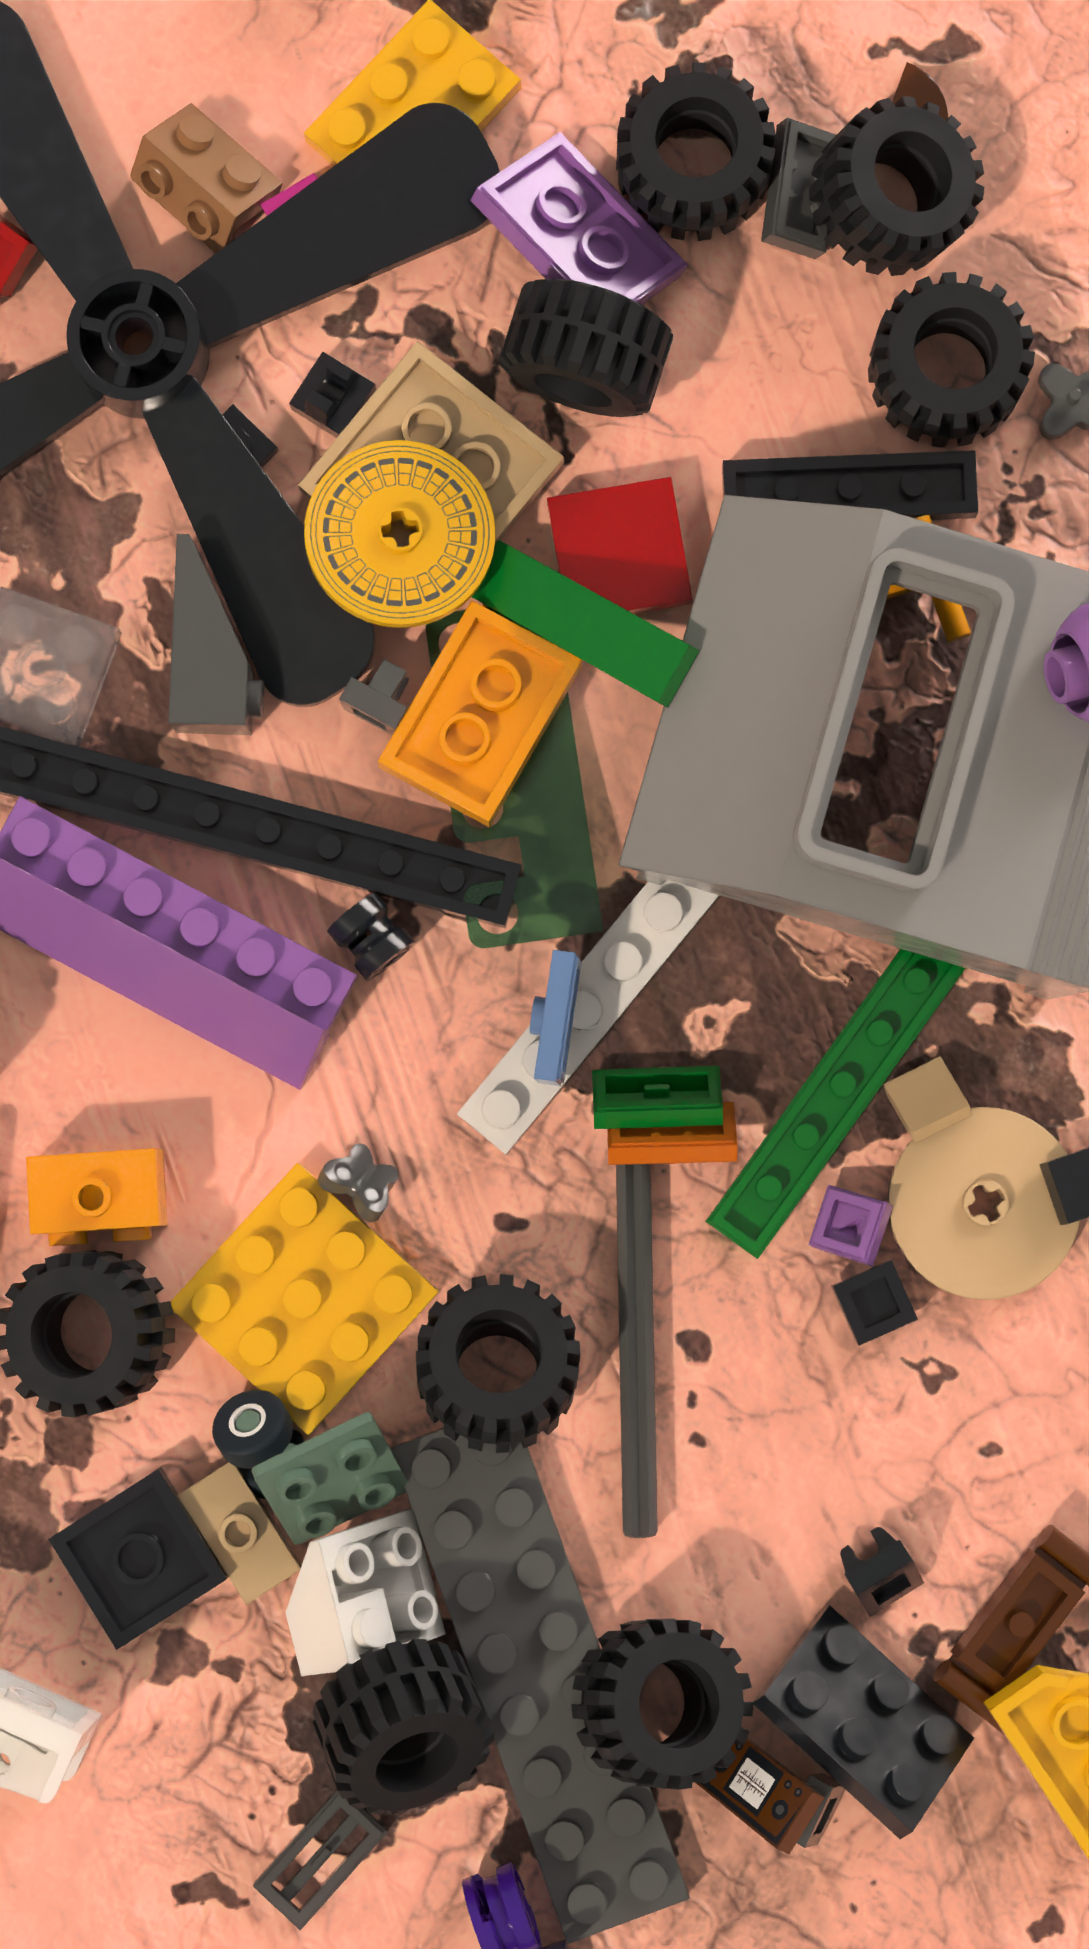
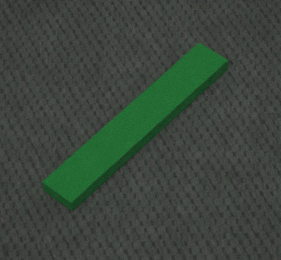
(832, 1099)

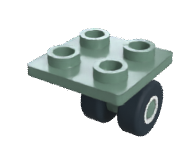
(309, 1481)

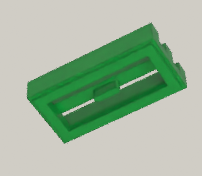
(657, 1097)

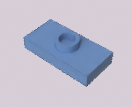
(554, 1017)

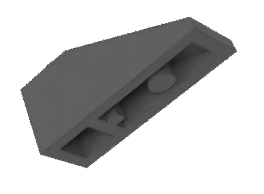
(209, 670)

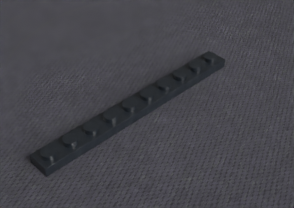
(253, 827)

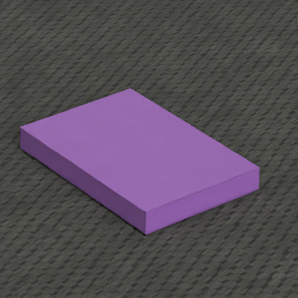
(577, 223)

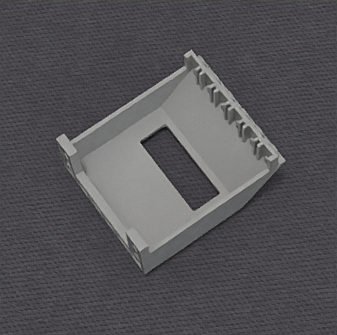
(765, 718)

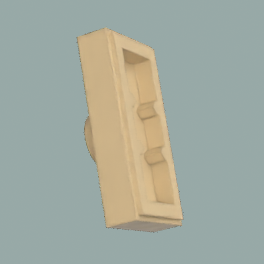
(240, 1532)

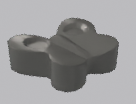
(1068, 401)
(361, 1180)

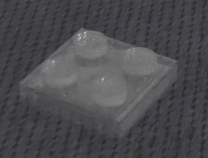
(51, 666)

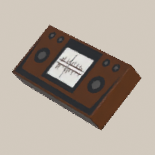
(765, 1795)

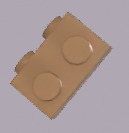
(202, 176)

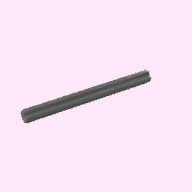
(636, 1350)

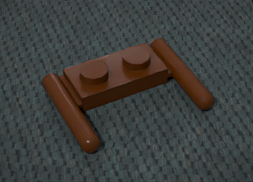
(1016, 1621)

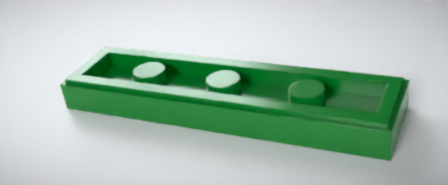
(586, 624)

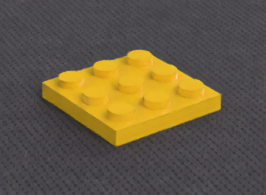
(303, 1298)

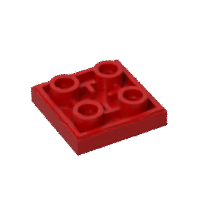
(623, 544)

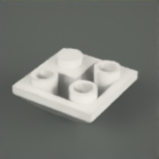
(362, 1593)

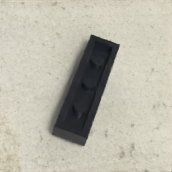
(898, 482)

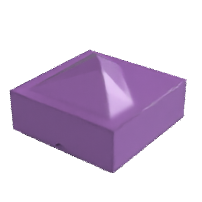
(850, 1225)

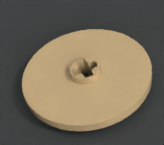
(969, 1252)

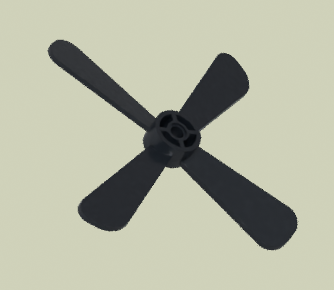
(359, 219)

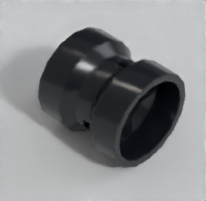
(381, 947)

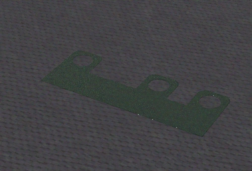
(552, 826)

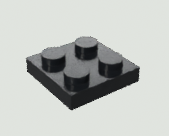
(138, 1558)

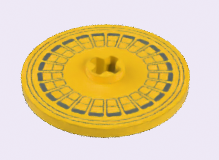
(372, 574)

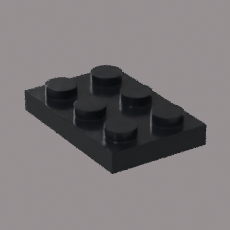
(864, 1721)

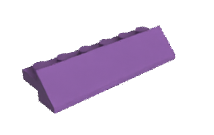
(166, 944)

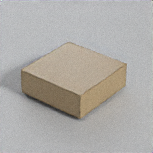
(927, 1099)

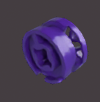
(501, 1910)

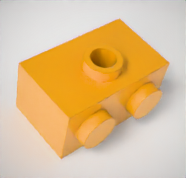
(97, 1192)

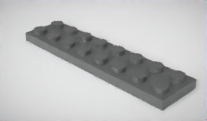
(524, 1644)

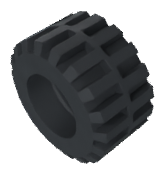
(702, 103)
(931, 159)
(961, 311)
(586, 347)
(497, 1312)
(37, 1344)
(710, 1711)
(402, 1727)

